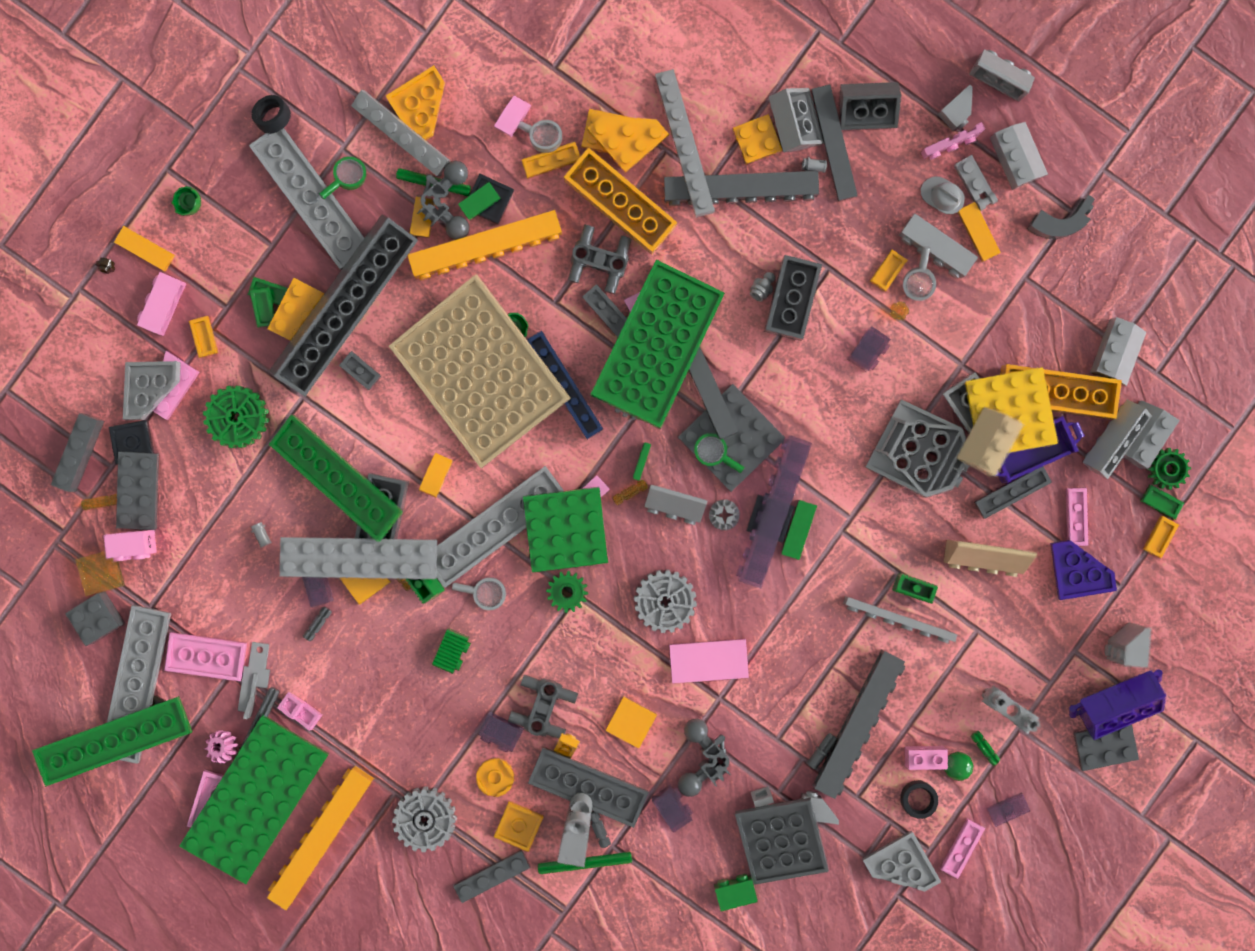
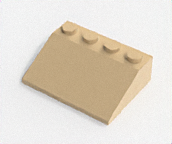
(987, 557)

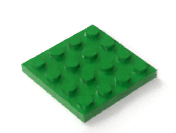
(565, 529)

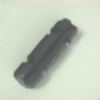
(317, 623)
(599, 830)

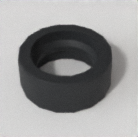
(263, 106)
(909, 787)

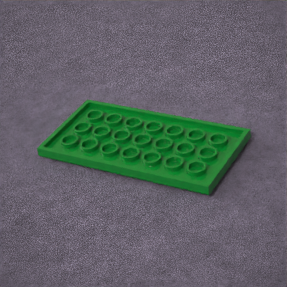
(657, 344)
(254, 799)

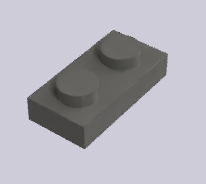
(360, 370)

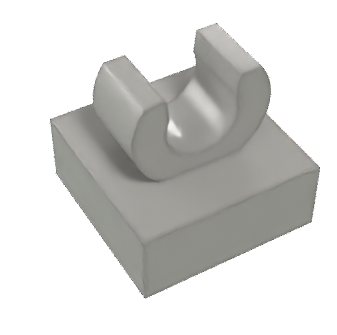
(762, 797)

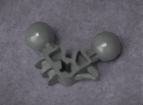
(454, 174)
(696, 732)

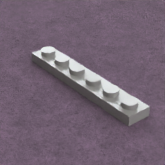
(400, 133)
(907, 623)

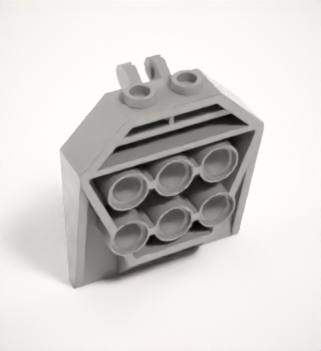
(942, 473)

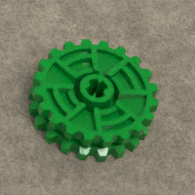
(221, 414)

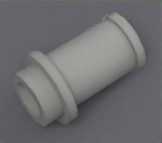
(814, 165)
(261, 534)

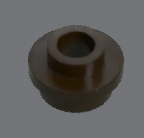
(105, 265)

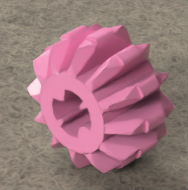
(221, 746)

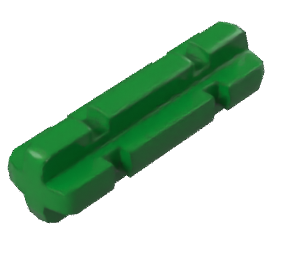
(985, 748)

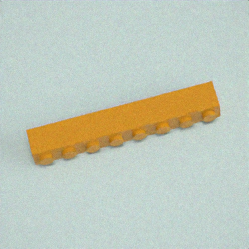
(484, 245)
(320, 838)

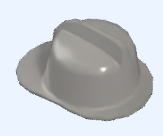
(942, 195)

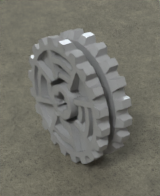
(678, 608)
(419, 833)

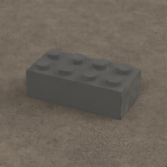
(793, 298)
(396, 491)

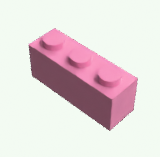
(160, 303)

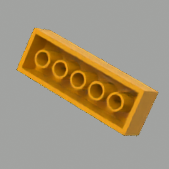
(620, 201)
(1078, 393)

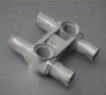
(1020, 717)

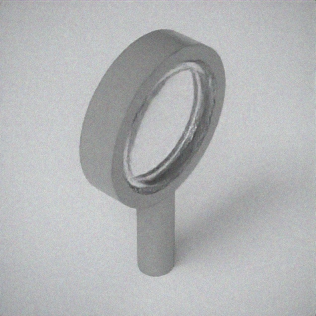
(544, 135)
(920, 282)
(487, 593)

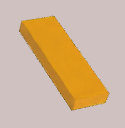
(547, 162)
(978, 231)
(144, 248)

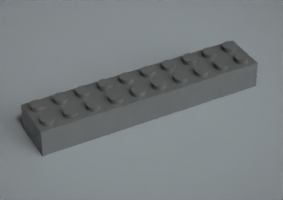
(343, 305)

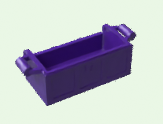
(1028, 460)
(1121, 704)

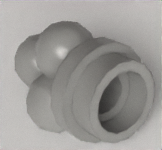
(762, 287)

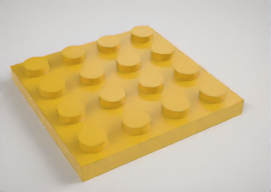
(1023, 398)

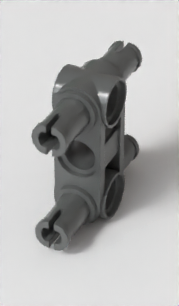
(599, 259)
(542, 707)

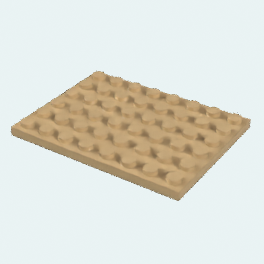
(479, 371)

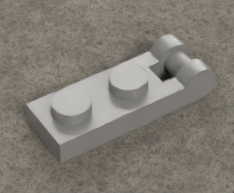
(975, 182)

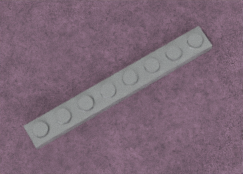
(684, 143)

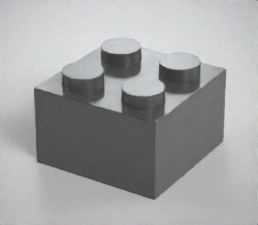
(95, 618)

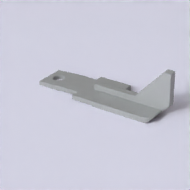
(253, 676)

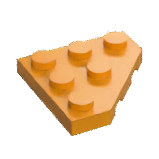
(419, 101)
(627, 138)

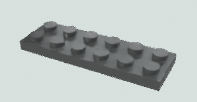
(608, 793)

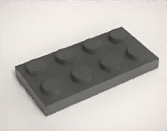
(137, 490)

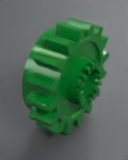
(1178, 465)
(567, 581)

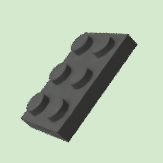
(1105, 751)

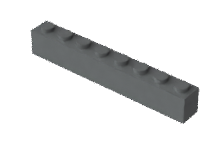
(748, 187)
(858, 724)

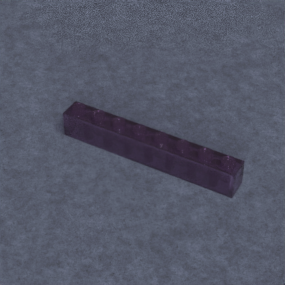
(774, 512)

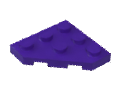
(1079, 572)

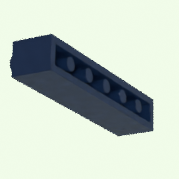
(576, 405)

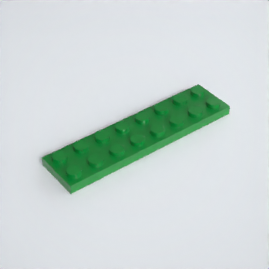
(336, 478)
(112, 741)

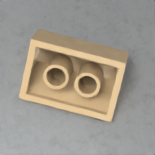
(989, 441)

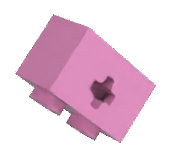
(926, 757)

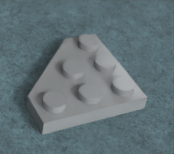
(147, 386)
(903, 864)

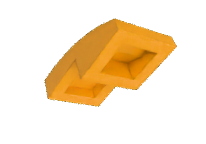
(435, 475)

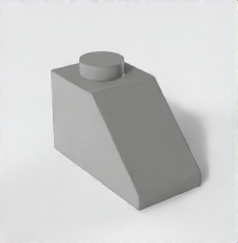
(958, 110)
(822, 810)

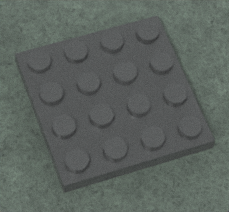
(748, 447)
(782, 841)

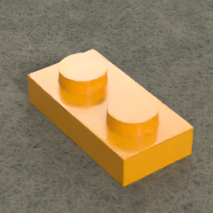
(566, 745)

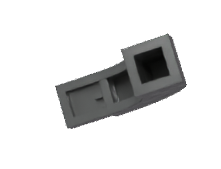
(1053, 228)

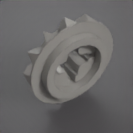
(717, 508)

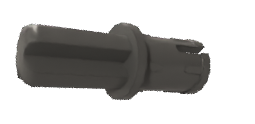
(822, 751)

